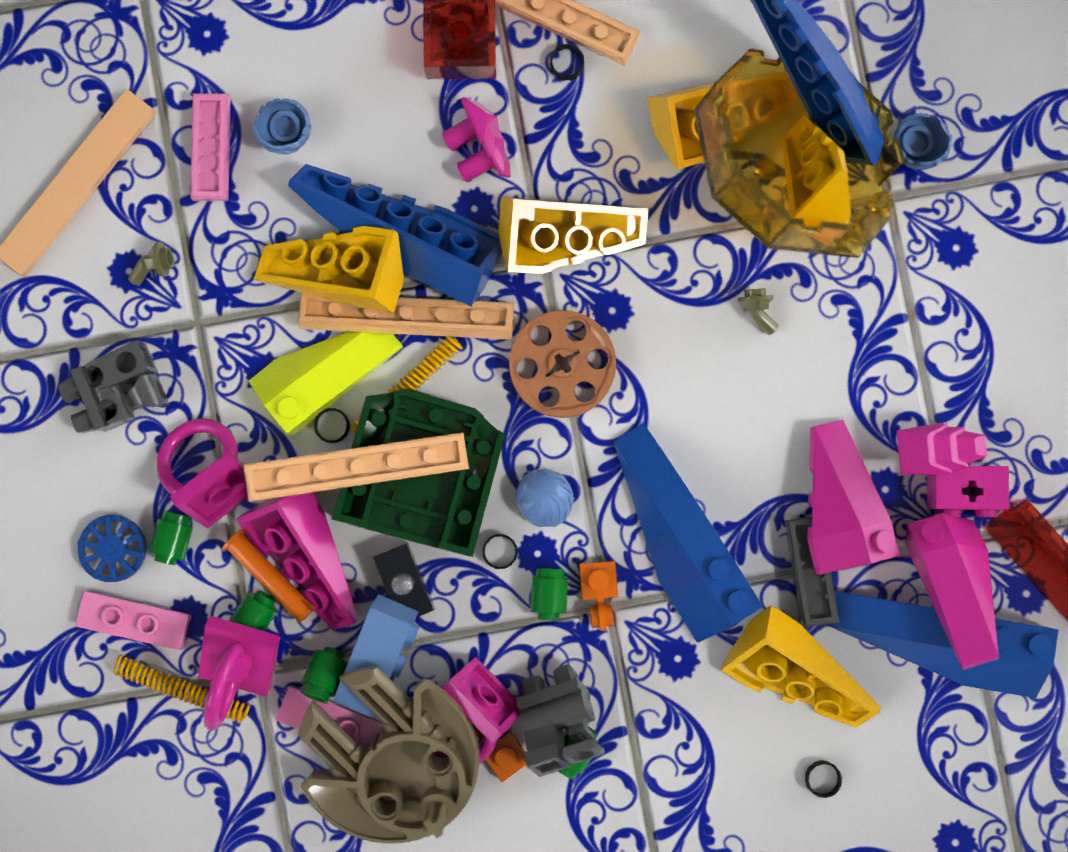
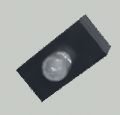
(404, 579)

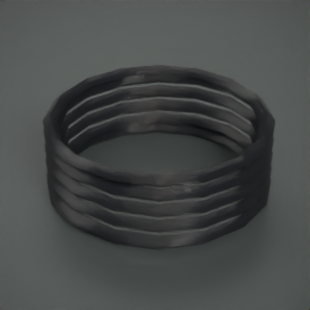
(567, 77)
(316, 425)
(483, 550)
(839, 781)

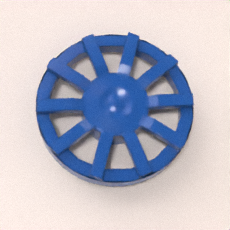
(111, 548)

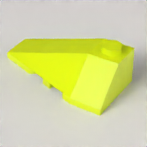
(317, 376)

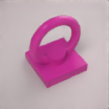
(215, 488)
(233, 660)
(484, 703)

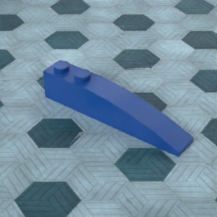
(822, 80)
(434, 244)
(682, 542)
(918, 637)

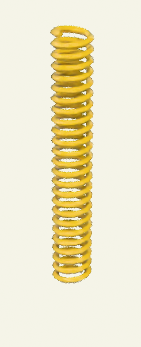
(425, 368)
(184, 697)

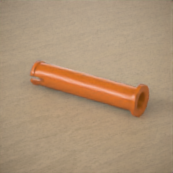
(268, 576)

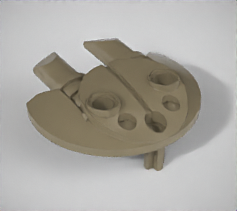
(395, 764)

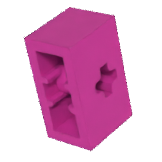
(989, 488)

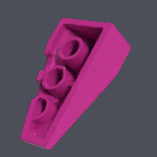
(847, 512)
(301, 543)
(958, 582)

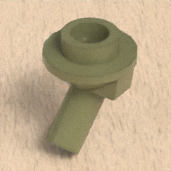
(158, 259)
(756, 302)

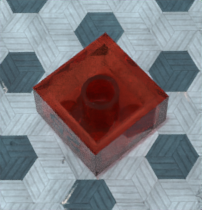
(459, 39)

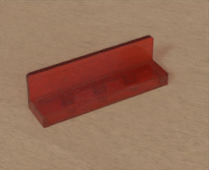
(1035, 549)

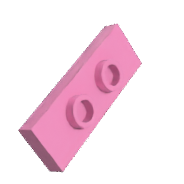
(210, 147)
(133, 620)
(355, 724)

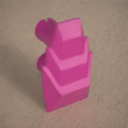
(485, 127)
(938, 449)

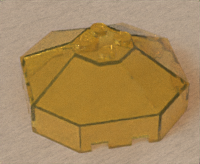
(743, 157)

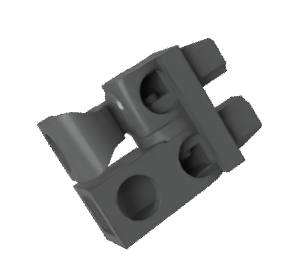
(102, 392)
(549, 711)

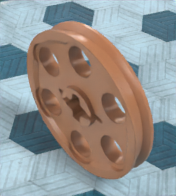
(561, 345)

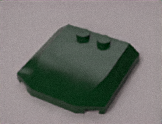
(427, 509)

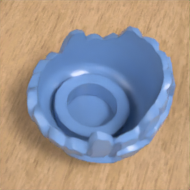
(282, 126)
(923, 141)
(544, 498)

